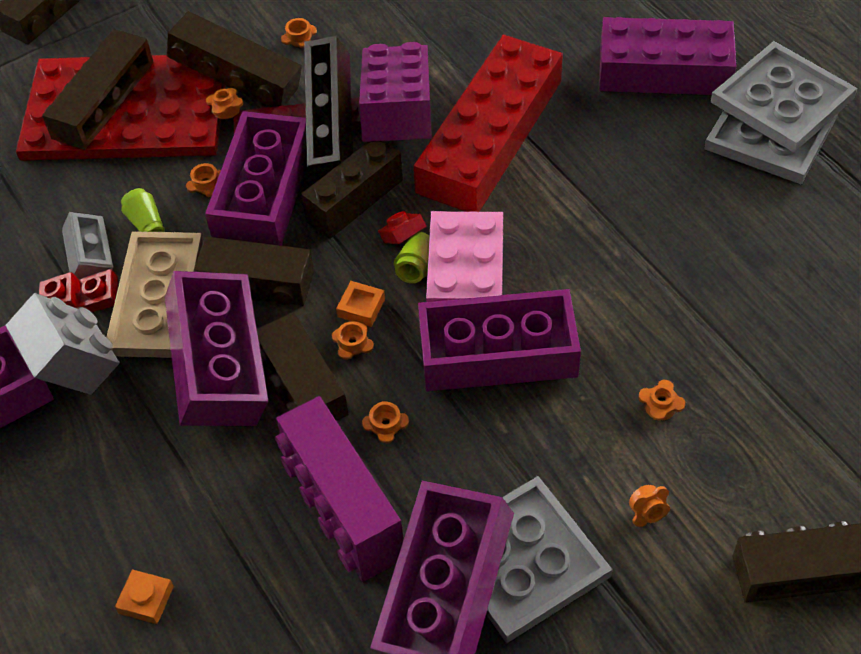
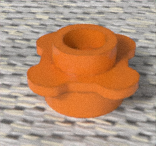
(297, 32)
(225, 103)
(203, 179)
(352, 331)
(661, 409)
(385, 412)
(649, 504)

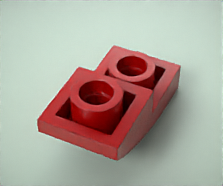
(91, 292)

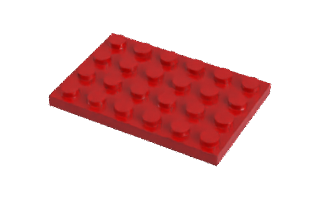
(157, 119)

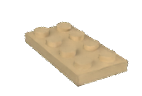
(139, 311)

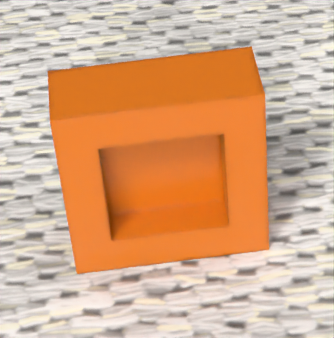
(360, 303)
(144, 596)

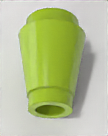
(142, 211)
(412, 260)

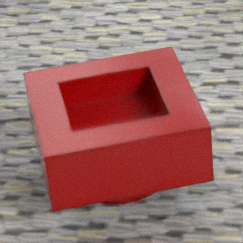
(401, 227)

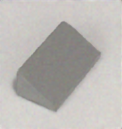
(86, 244)

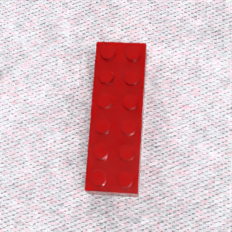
(488, 124)

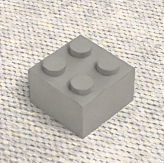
(62, 344)

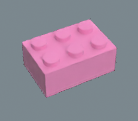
(465, 255)

